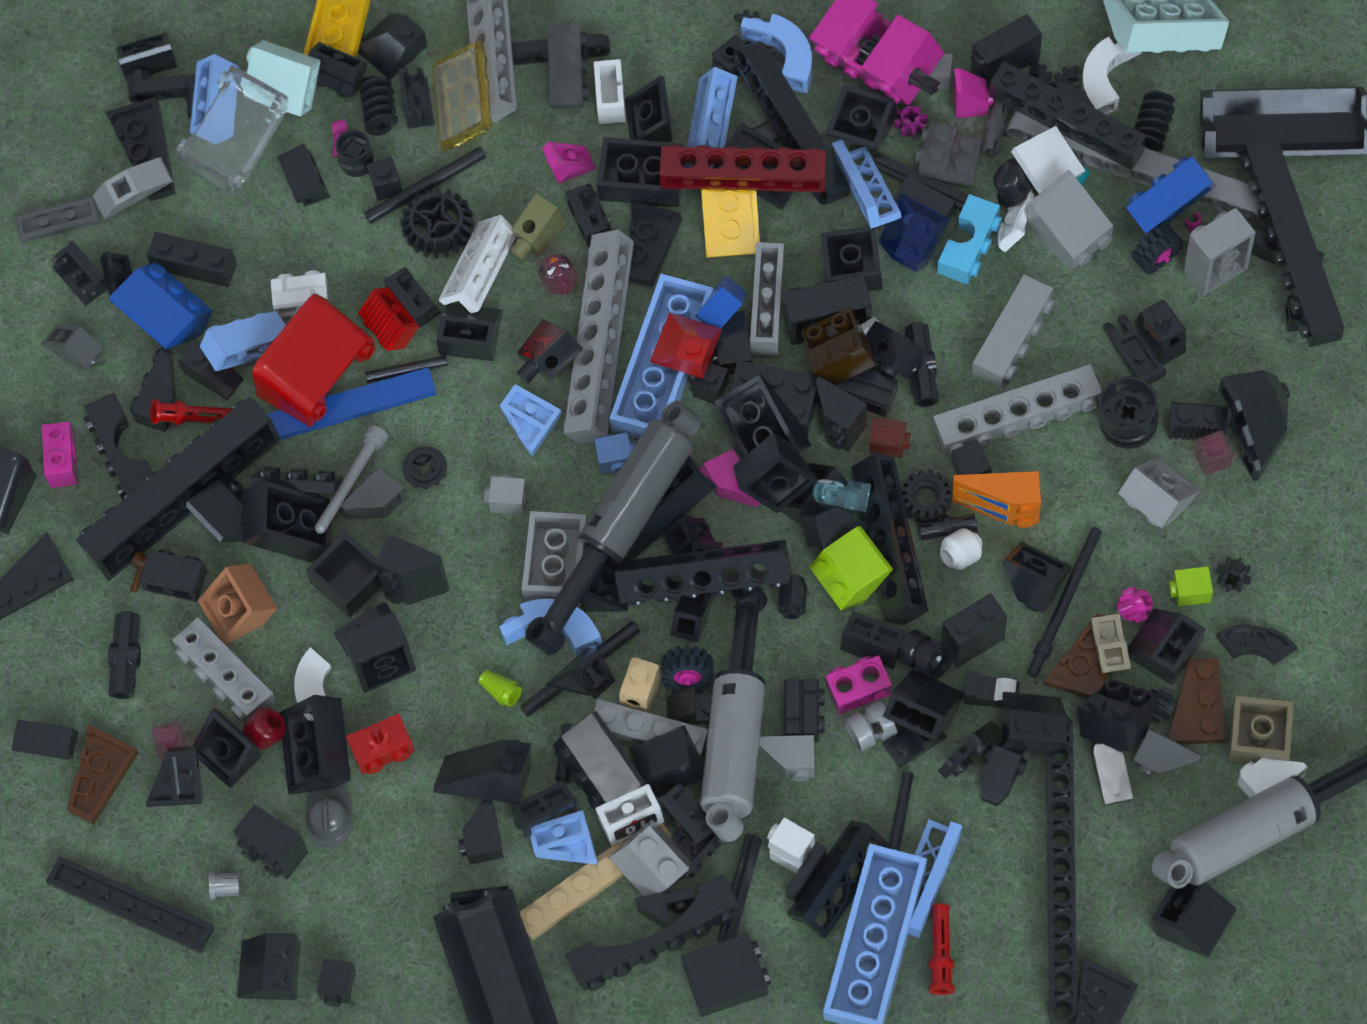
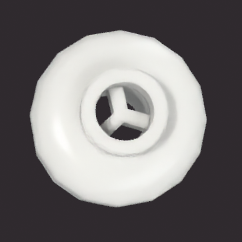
(961, 549)

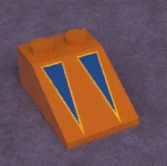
(1002, 496)

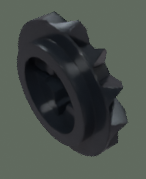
(420, 457)

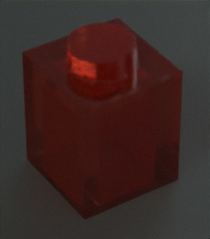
(889, 437)

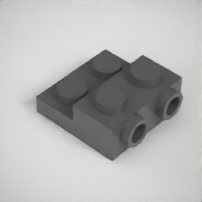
(948, 155)

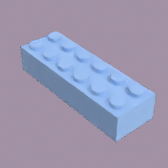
(649, 386)
(875, 937)

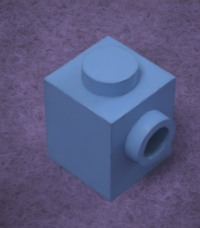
(613, 452)

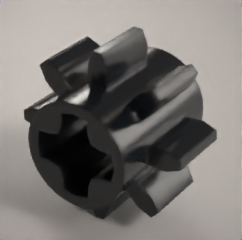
(1230, 581)
(1165, 705)

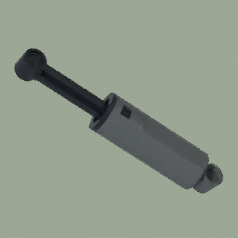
(621, 514)

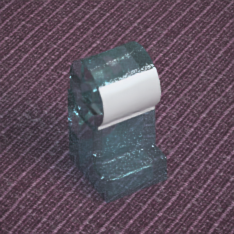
(833, 493)

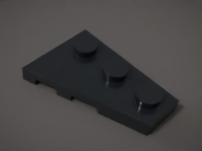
(32, 577)

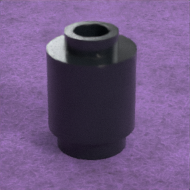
(793, 598)

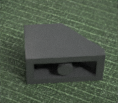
(72, 345)
(1163, 754)

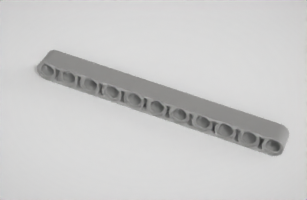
(1227, 194)

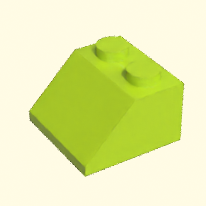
(851, 569)

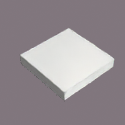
(1047, 159)

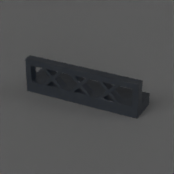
(829, 875)

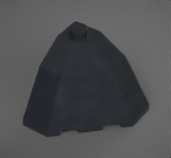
(1257, 417)

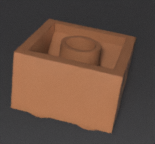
(237, 602)

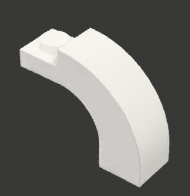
(1098, 65)

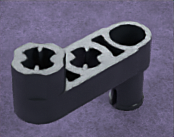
(143, 87)

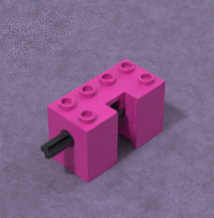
(881, 52)

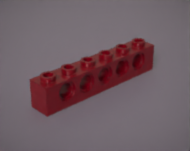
(753, 178)

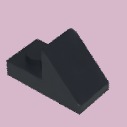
(689, 707)
(909, 745)
(657, 905)

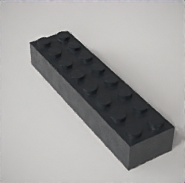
(159, 502)

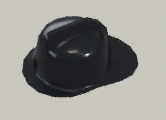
(1011, 183)

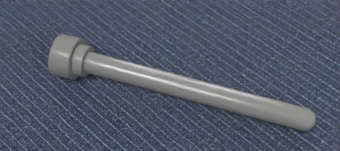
(373, 440)

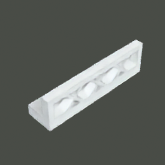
(479, 263)

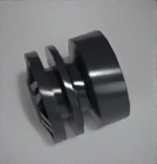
(1129, 398)

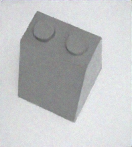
(1069, 221)

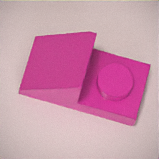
(568, 160)

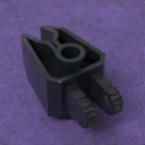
(1000, 773)

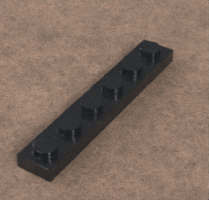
(130, 904)

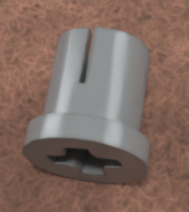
(223, 884)

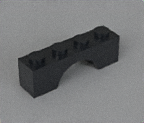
(110, 422)

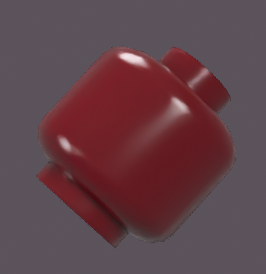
(264, 728)

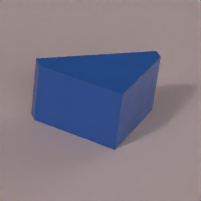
(722, 303)

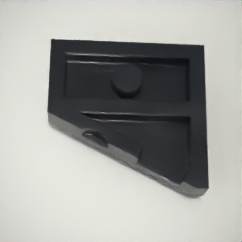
(177, 779)

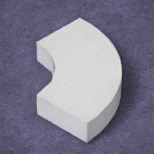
(1015, 223)
(310, 677)

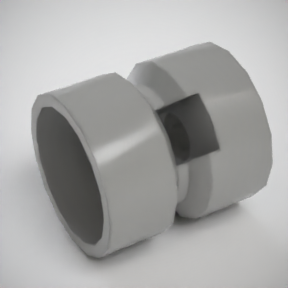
(862, 733)

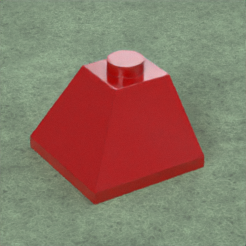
(686, 345)

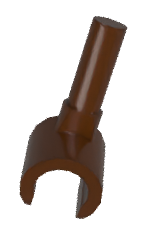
(138, 561)

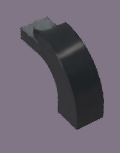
(692, 613)

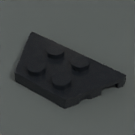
(975, 744)

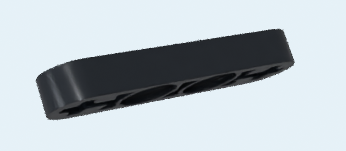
(537, 50)

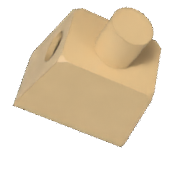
(640, 685)

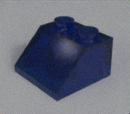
(913, 236)

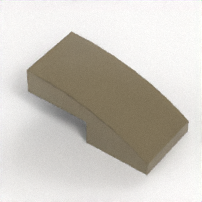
(1110, 643)

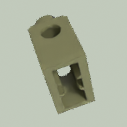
(536, 227)

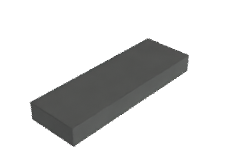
(57, 219)

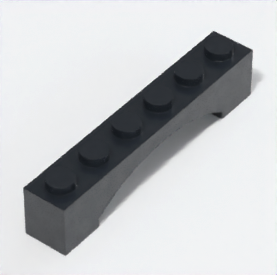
(598, 964)

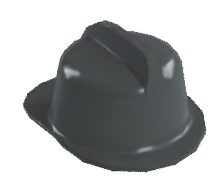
(329, 816)

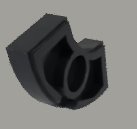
(1256, 640)

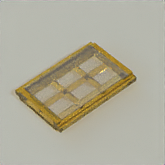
(462, 96)

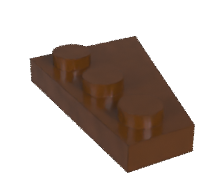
(1199, 706)
(99, 773)

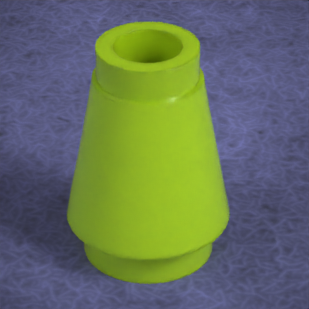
(501, 688)

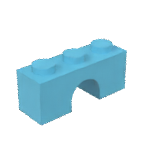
(961, 260)

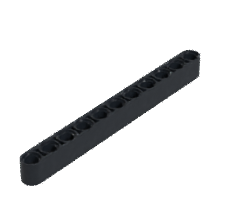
(1061, 882)

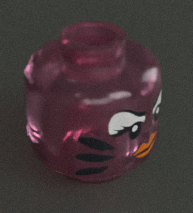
(558, 274)

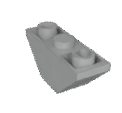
(131, 187)

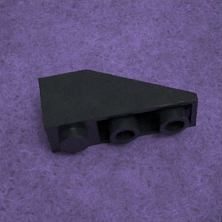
(158, 385)

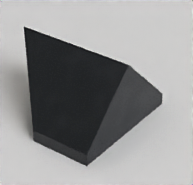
(584, 675)

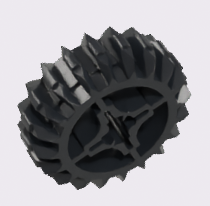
(432, 211)

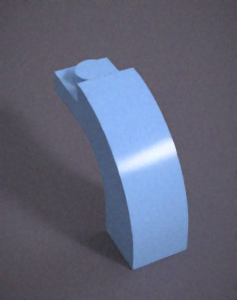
(789, 42)
(578, 631)

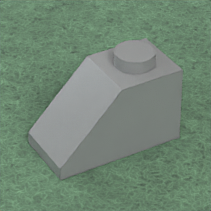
(790, 755)

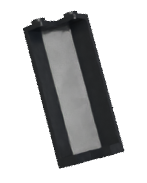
(1302, 119)
(494, 961)

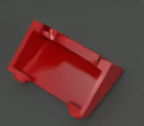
(309, 359)

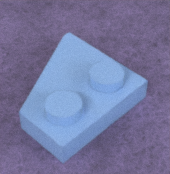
(529, 417)
(564, 839)

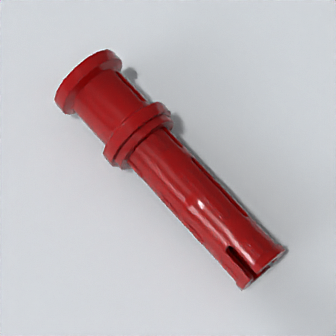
(178, 413)
(941, 963)

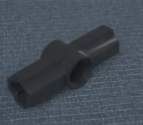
(923, 375)
(124, 655)

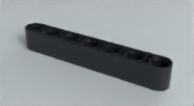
(787, 113)

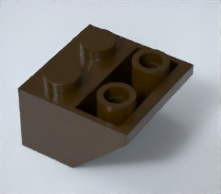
(838, 347)

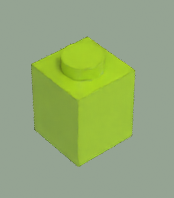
(1191, 586)

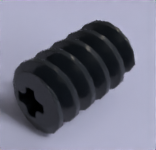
(377, 104)
(1154, 118)

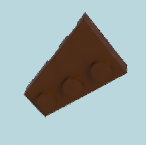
(1079, 667)

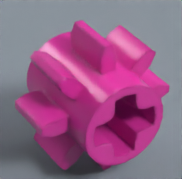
(1135, 604)

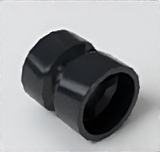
(354, 152)
(925, 654)

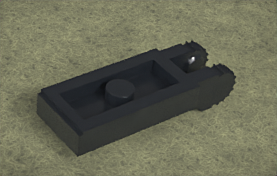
(1135, 351)

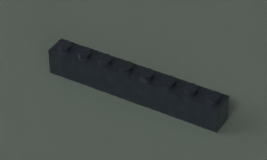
(1292, 242)

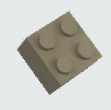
(1260, 729)

